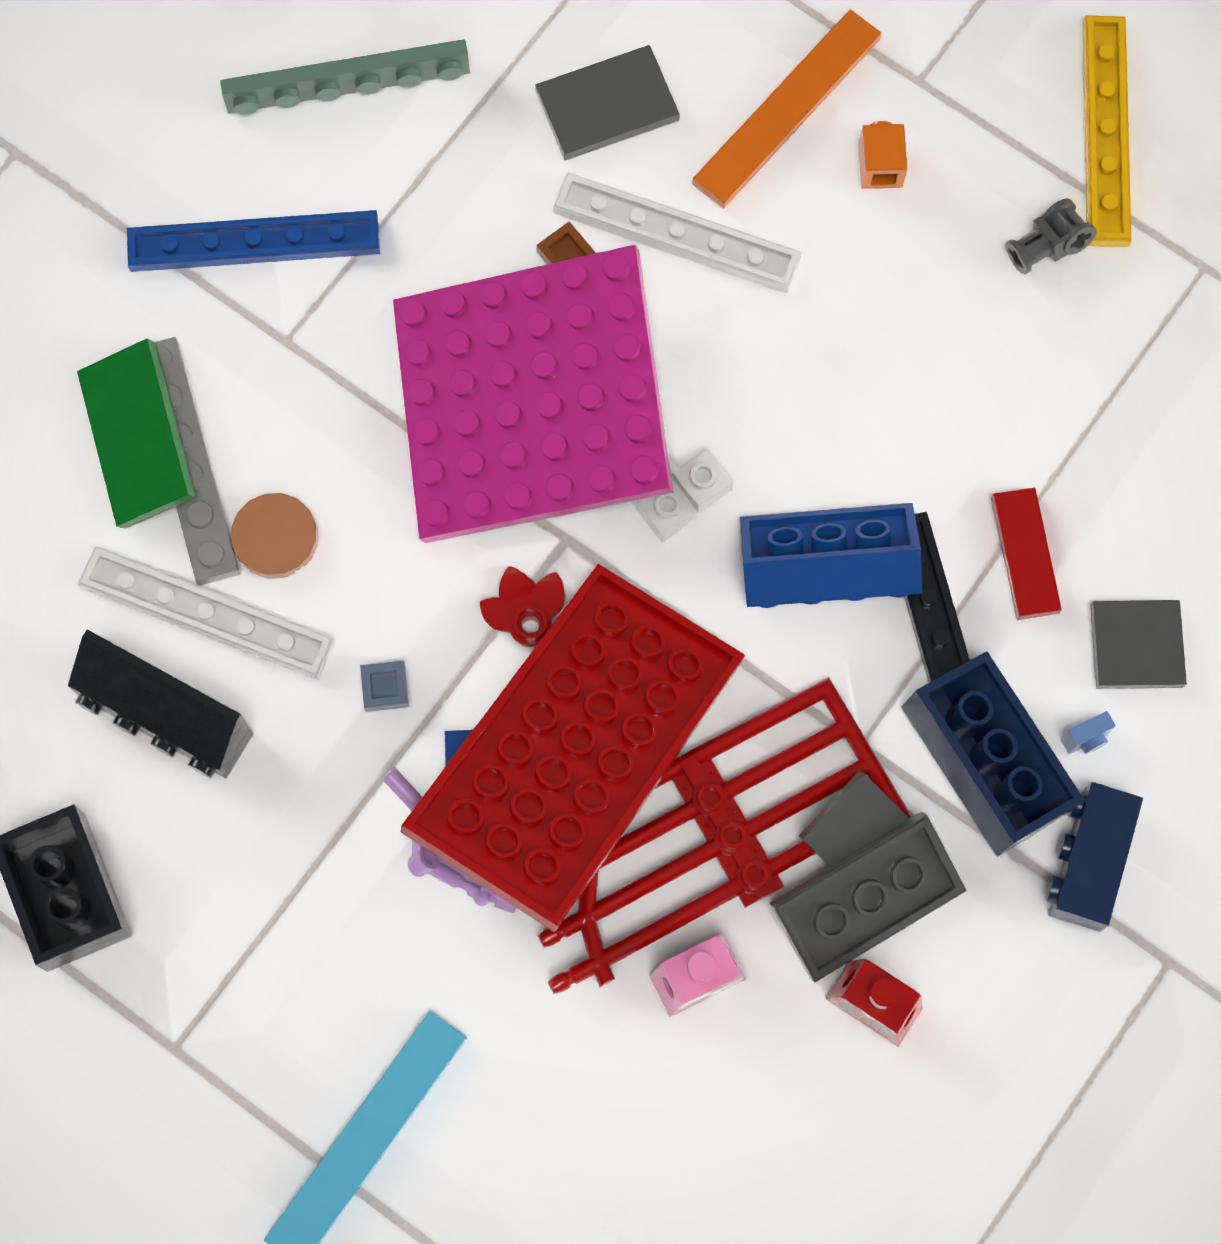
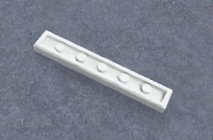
(677, 232)
(206, 613)

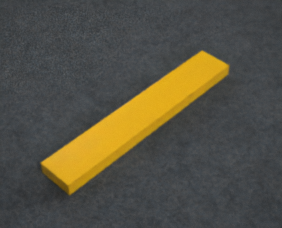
(1106, 130)

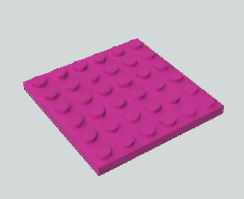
(531, 395)

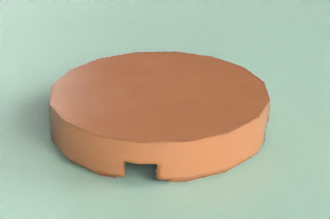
(274, 535)

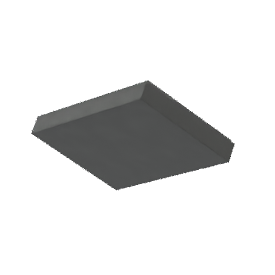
(607, 102)

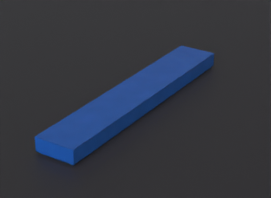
(253, 241)

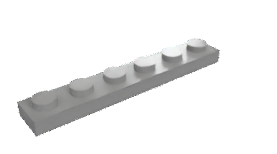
(203, 516)

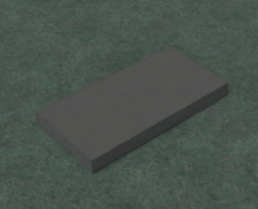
(868, 897)

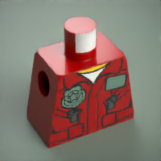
(876, 999)

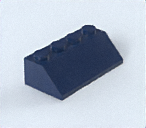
(992, 753)

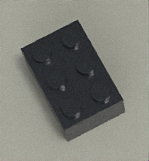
(61, 889)

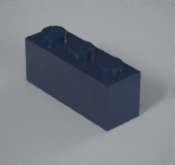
(1094, 857)

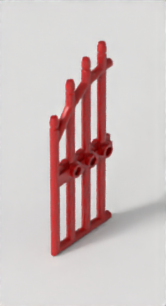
(724, 827)

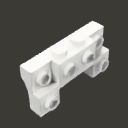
(694, 489)

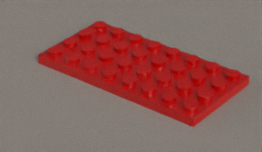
(573, 747)

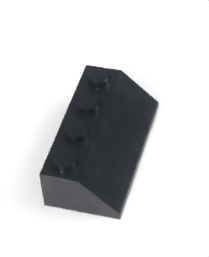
(158, 706)

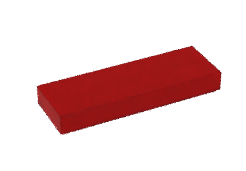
(1026, 553)

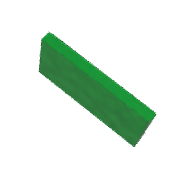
(135, 434)

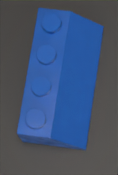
(831, 555)

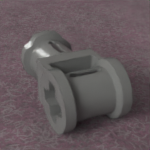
(1055, 235)

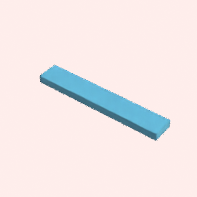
(368, 1134)

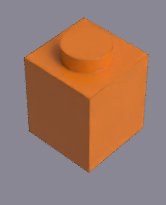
(882, 155)

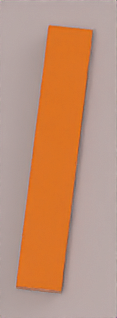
(786, 108)

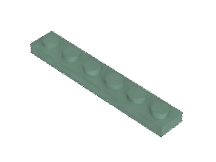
(345, 76)

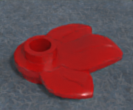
(524, 601)

